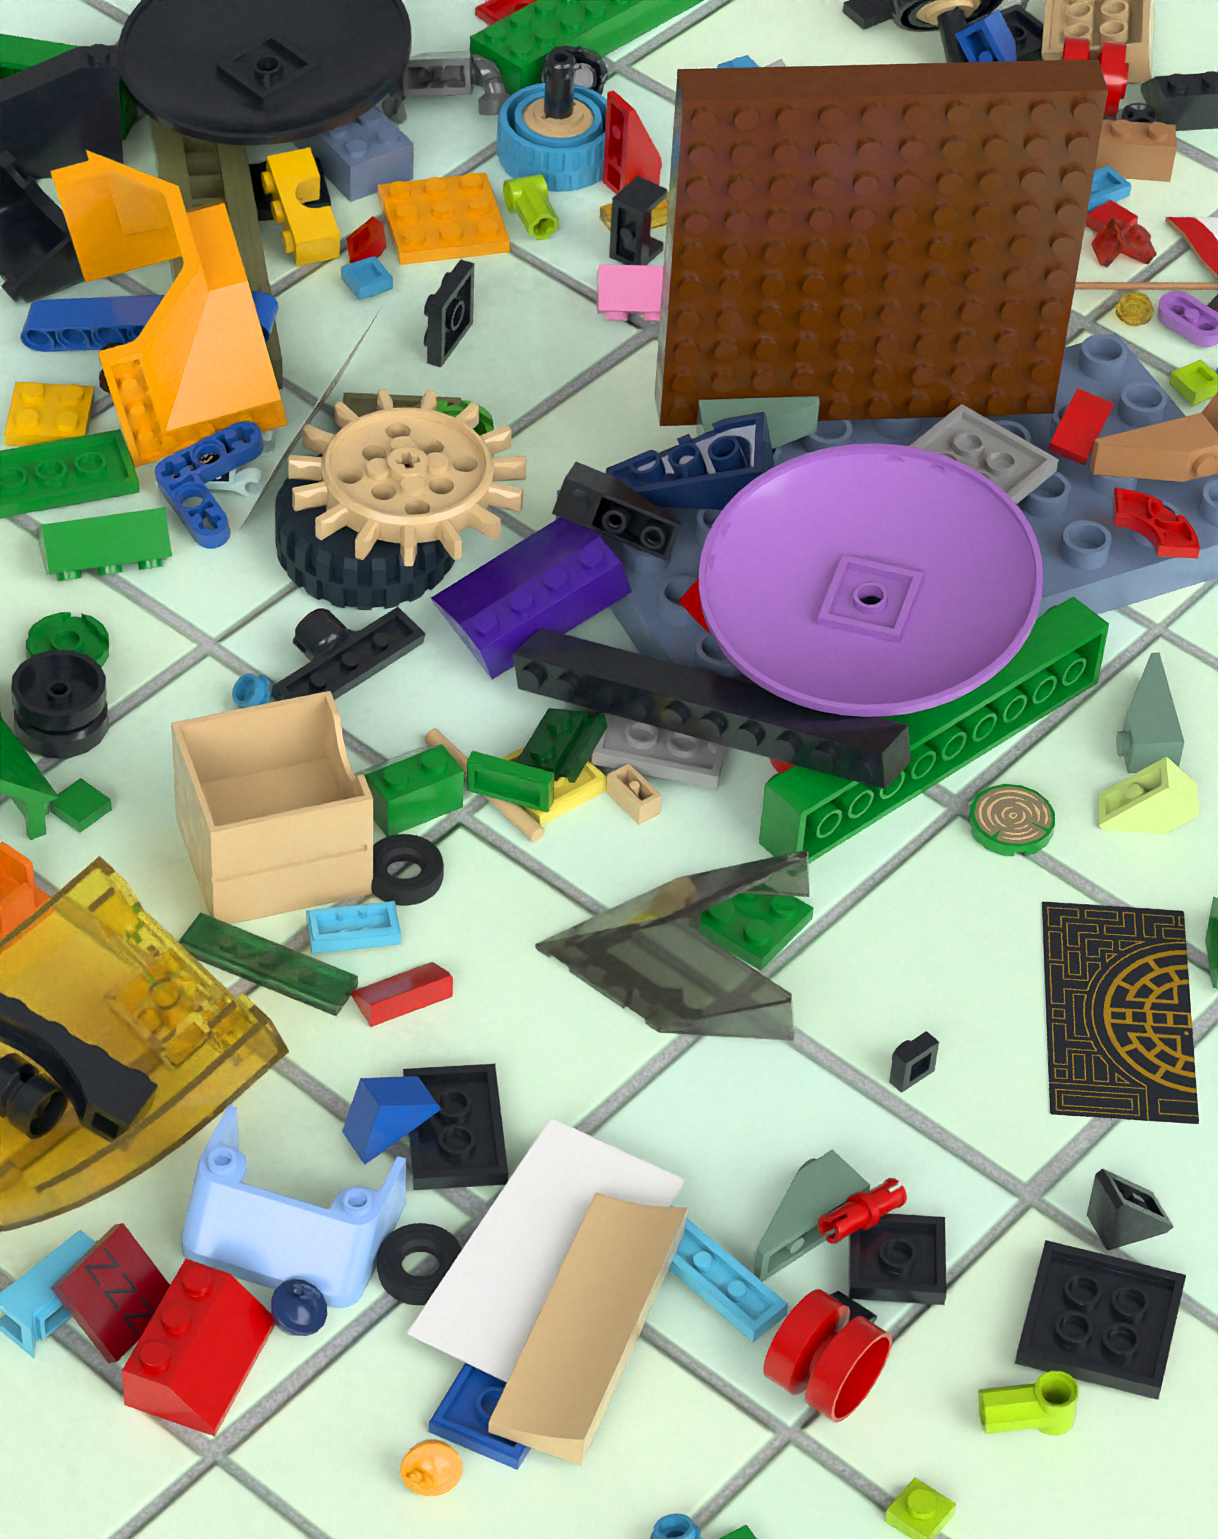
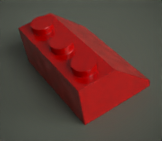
(197, 1349)

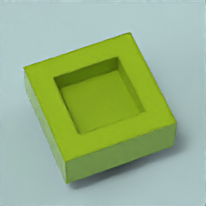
(1195, 382)
(920, 1511)

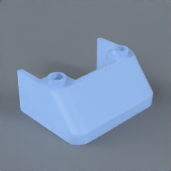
(283, 1238)

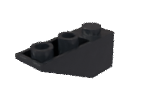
(615, 511)

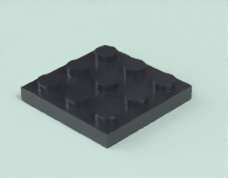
(1101, 1319)

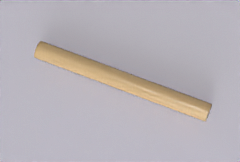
(513, 812)

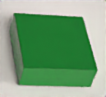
(80, 805)

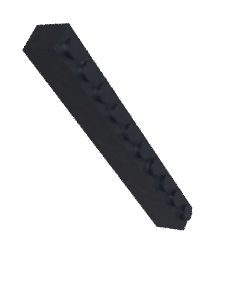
(711, 708)

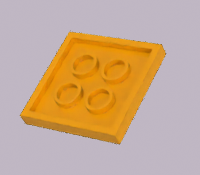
(443, 218)

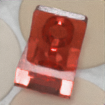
(1125, 239)

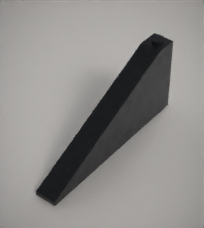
(63, 110)

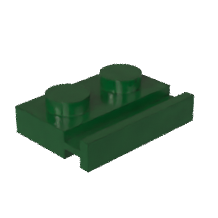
(563, 742)

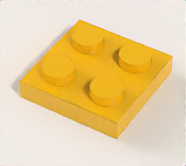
(48, 413)

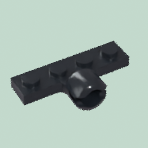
(345, 656)

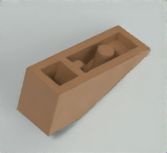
(1163, 451)

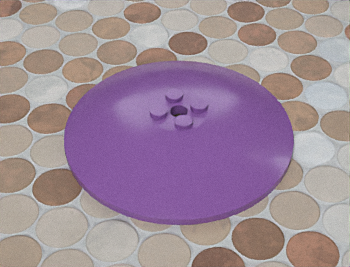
(859, 522)

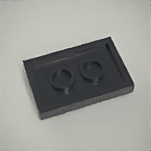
(466, 1137)

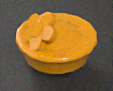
(431, 1468)

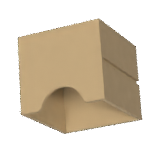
(272, 808)

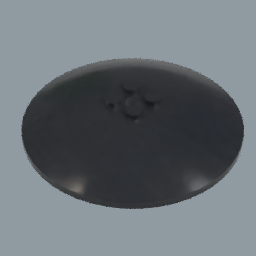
(203, 64)

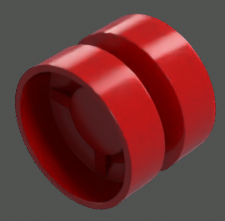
(1113, 65)
(827, 1355)

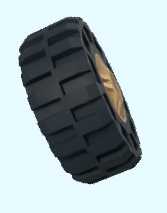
(334, 574)

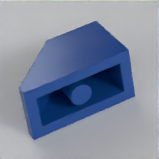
(988, 40)

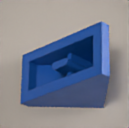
(386, 1112)

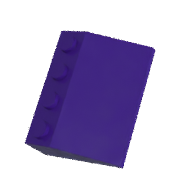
(541, 582)

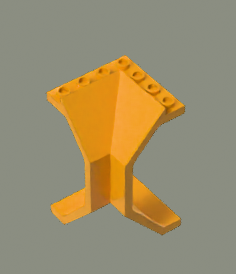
(203, 348)

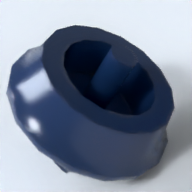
(298, 1308)

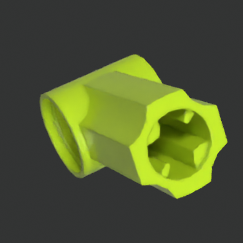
(530, 200)
(1029, 1406)

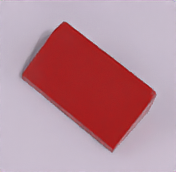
(403, 993)

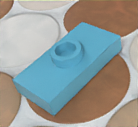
(353, 927)

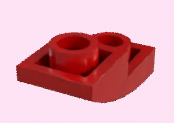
(1080, 426)

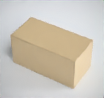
(633, 794)

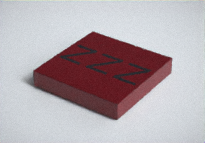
(113, 1292)

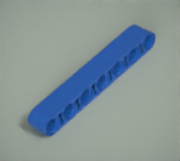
(97, 321)

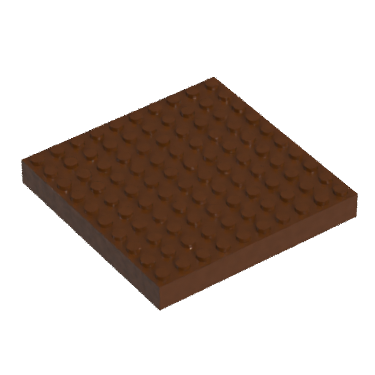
(876, 235)

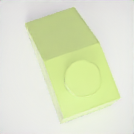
(1150, 800)

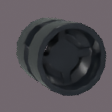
(28, 1098)

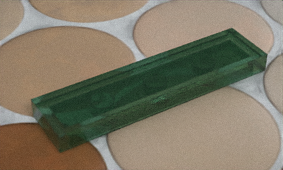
(269, 964)

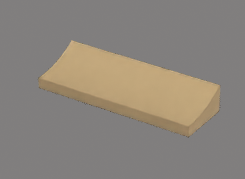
(588, 1327)

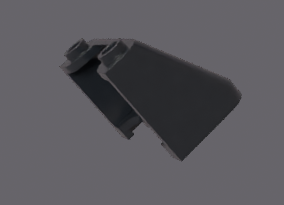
(34, 238)

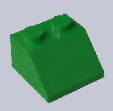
(414, 788)

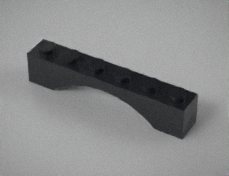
(101, 1089)

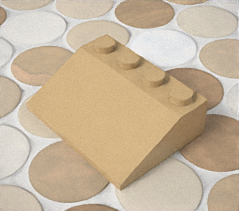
(1103, 20)

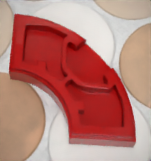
(1145, 514)

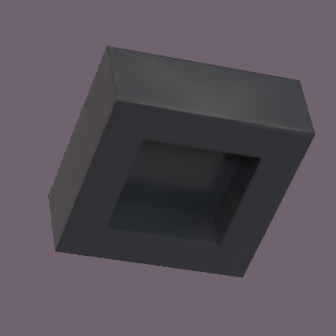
(913, 1061)

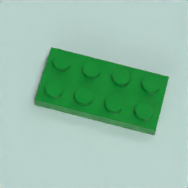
(65, 473)

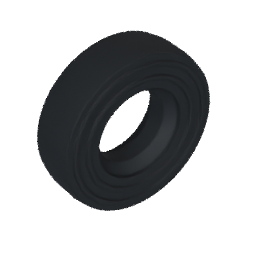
(406, 890)
(408, 1240)

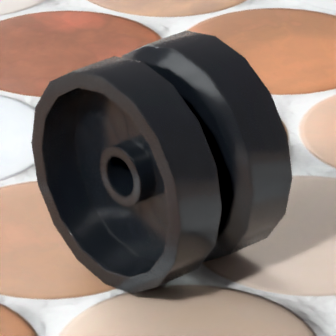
(60, 703)

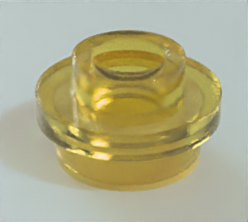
(1134, 309)

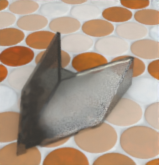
(669, 973)

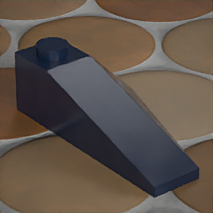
(702, 469)

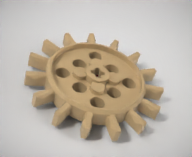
(407, 476)

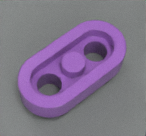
(1189, 318)

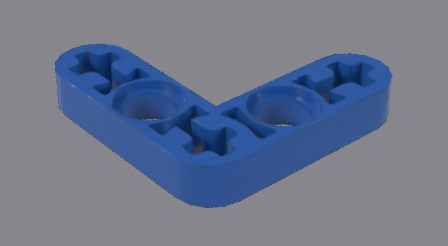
(193, 482)

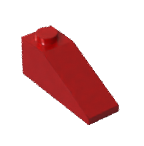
(627, 147)

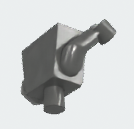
(447, 75)

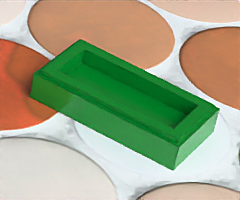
(510, 781)

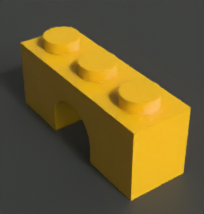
(307, 232)

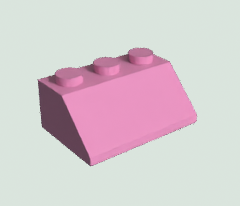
(629, 291)

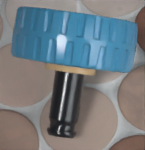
(554, 129)

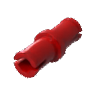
(862, 1210)

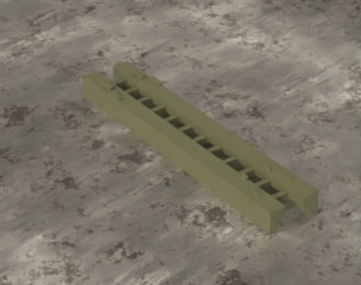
(211, 174)

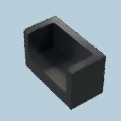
(632, 222)

